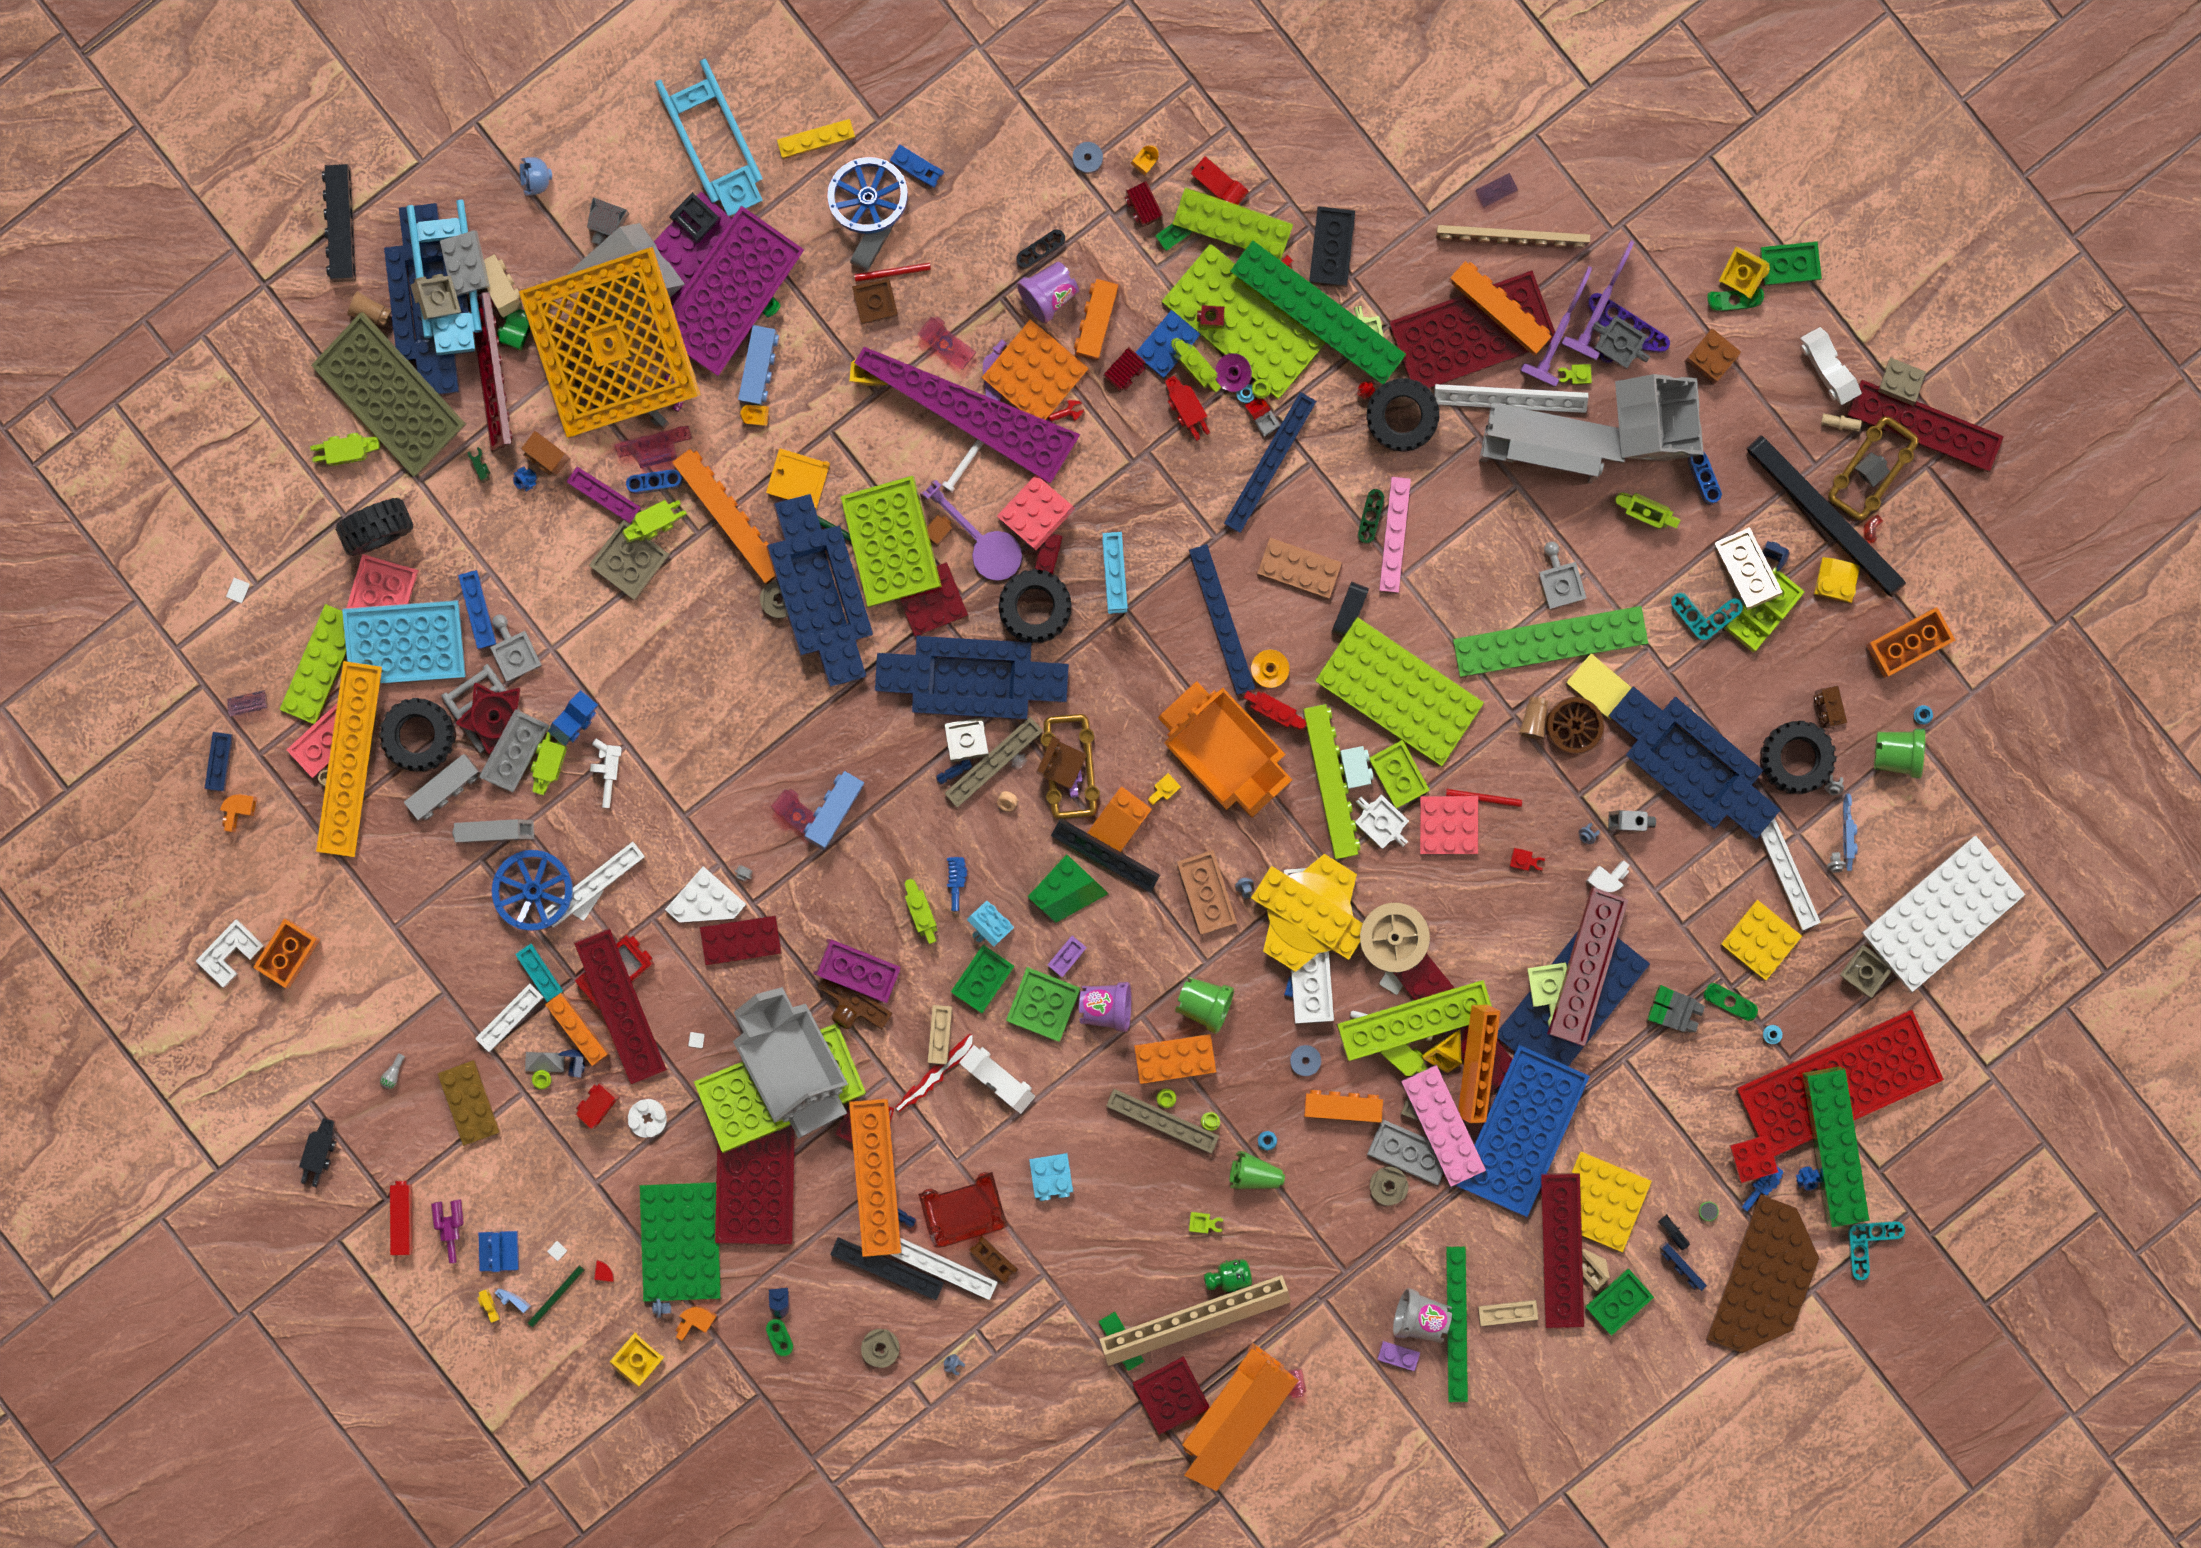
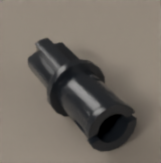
(1674, 1232)

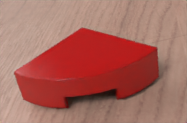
(603, 1272)

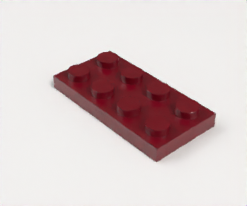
(740, 940)

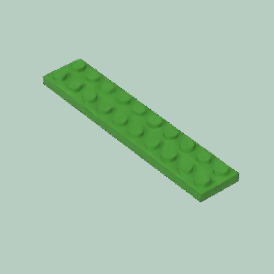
(1550, 641)

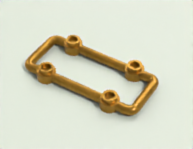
(1904, 456)
(1091, 792)

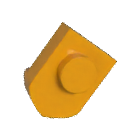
(1145, 159)
(754, 414)

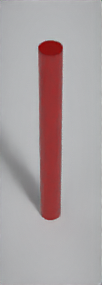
(892, 272)
(1486, 798)

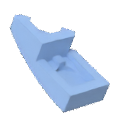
(507, 1296)

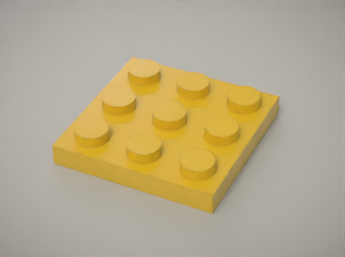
(1761, 940)

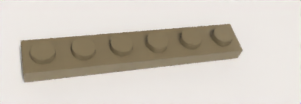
(994, 762)
(1162, 1120)

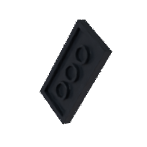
(1332, 246)

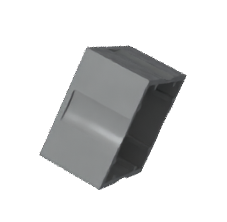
(621, 243)
(1659, 417)

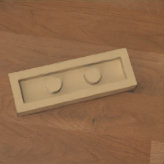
(939, 1034)
(1508, 1312)

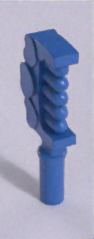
(957, 879)
(1763, 1185)

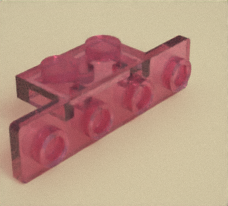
(654, 448)

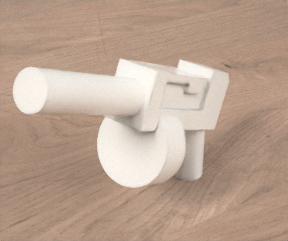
(609, 768)

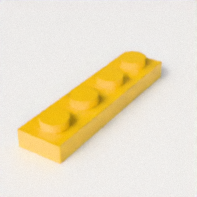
(816, 138)

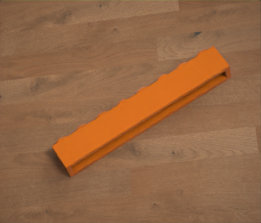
(726, 513)

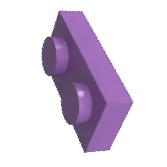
(1067, 956)
(1398, 1355)

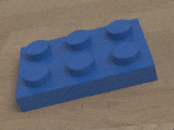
(1157, 347)

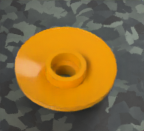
(1270, 658)

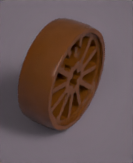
(1557, 741)

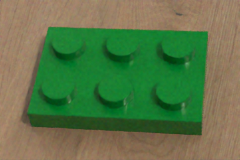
(1792, 263)
(982, 979)
(1619, 1301)

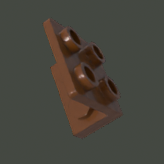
(1830, 706)
(1061, 763)

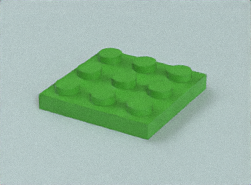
(1043, 1004)

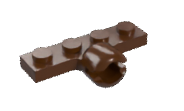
(854, 1005)

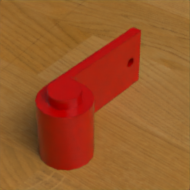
(1219, 182)

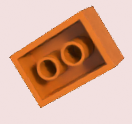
(286, 953)

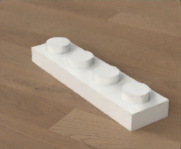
(509, 1017)

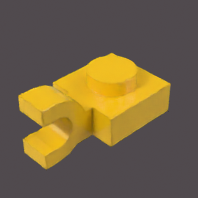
(1165, 787)

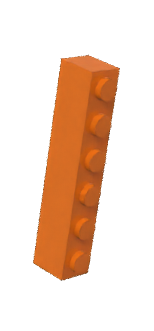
(1500, 308)
(1478, 1063)

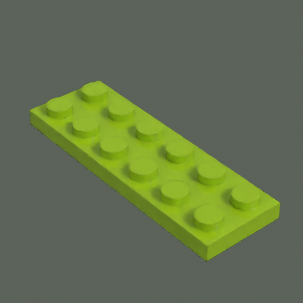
(1231, 222)
(317, 667)

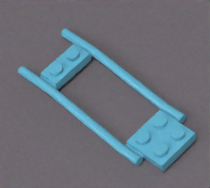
(736, 187)
(452, 332)

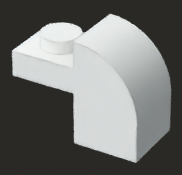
(1608, 882)

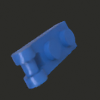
(916, 166)

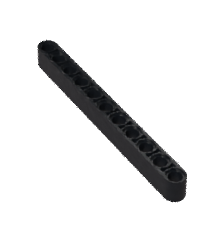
(1826, 516)

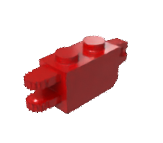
(1187, 406)
(1275, 710)

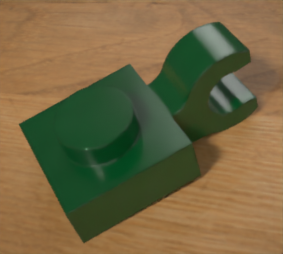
(481, 469)

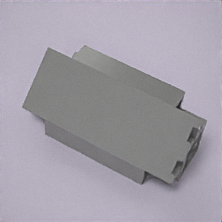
(1549, 441)
(789, 1062)

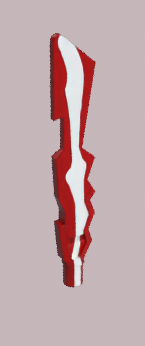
(935, 1074)

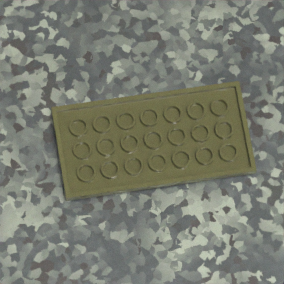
(388, 394)

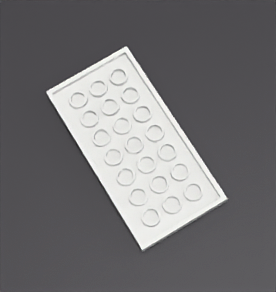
(1943, 914)

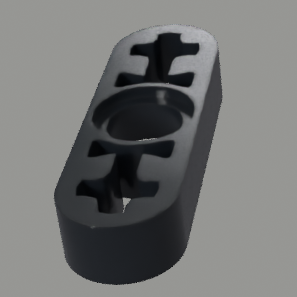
(1026, 253)

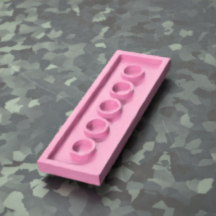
(1443, 1125)

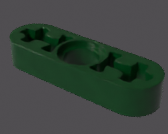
(1379, 503)

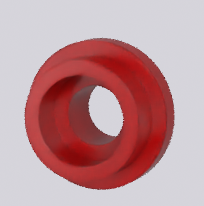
(1365, 389)

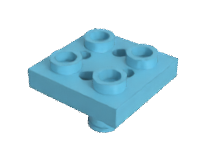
(989, 924)

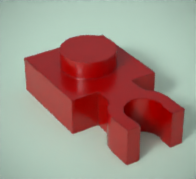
(1523, 860)

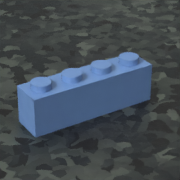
(757, 366)
(834, 810)

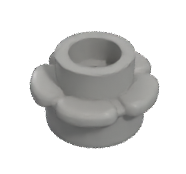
(743, 873)

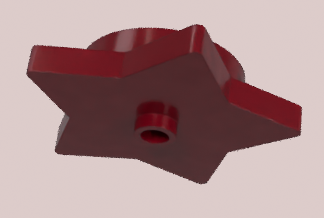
(478, 716)

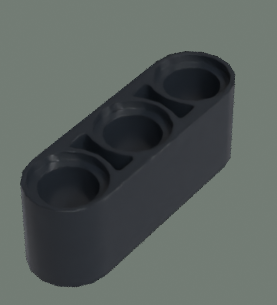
(1350, 608)

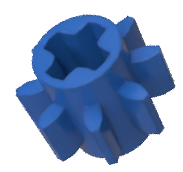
(524, 478)
(1808, 1178)

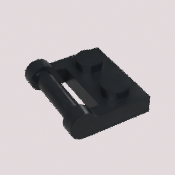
(699, 213)

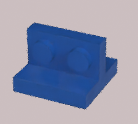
(498, 1251)

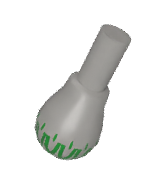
(390, 1077)

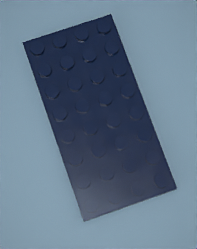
(1530, 1026)

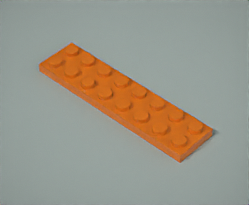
(875, 1177)

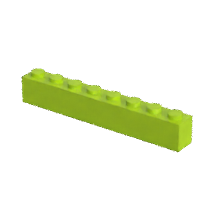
(1330, 781)

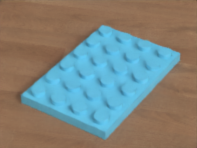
(407, 640)

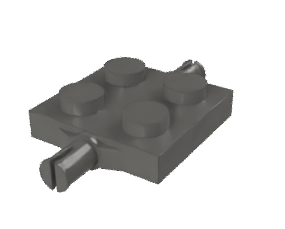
(1620, 342)

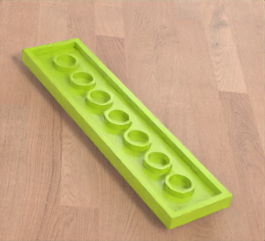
(1411, 1021)

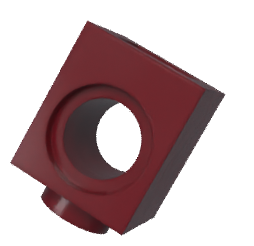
(1217, 310)

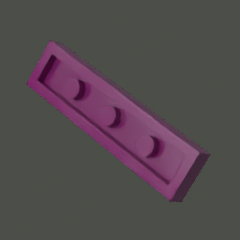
(603, 494)

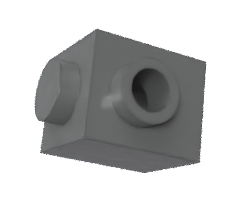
(1872, 469)

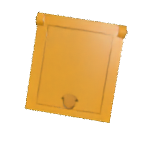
(800, 476)

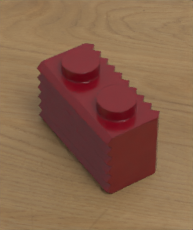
(1143, 204)
(1124, 370)
(1049, 553)

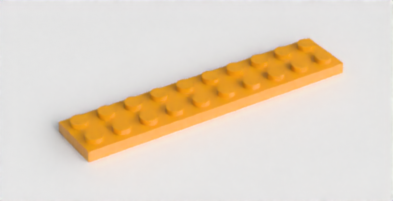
(349, 759)

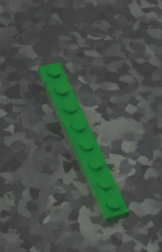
(1458, 1327)

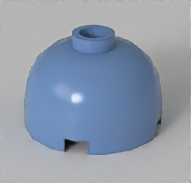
(534, 175)

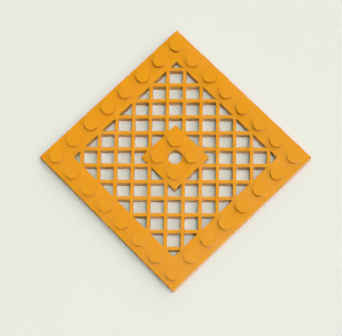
(662, 316)

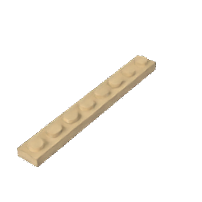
(1520, 236)

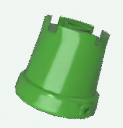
(1900, 752)
(1205, 1003)

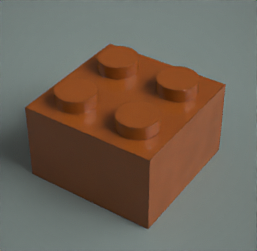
(1713, 356)
(545, 453)

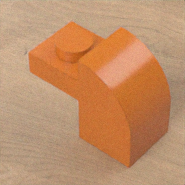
(234, 806)
(697, 1316)

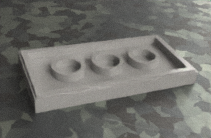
(514, 750)
(1406, 1152)

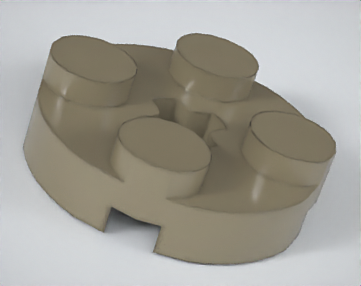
(767, 601)
(1394, 1195)
(877, 1358)

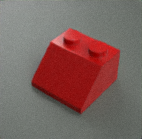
(596, 1106)

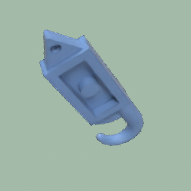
(1849, 831)

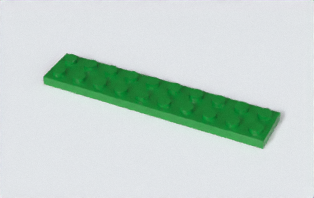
(1317, 312)

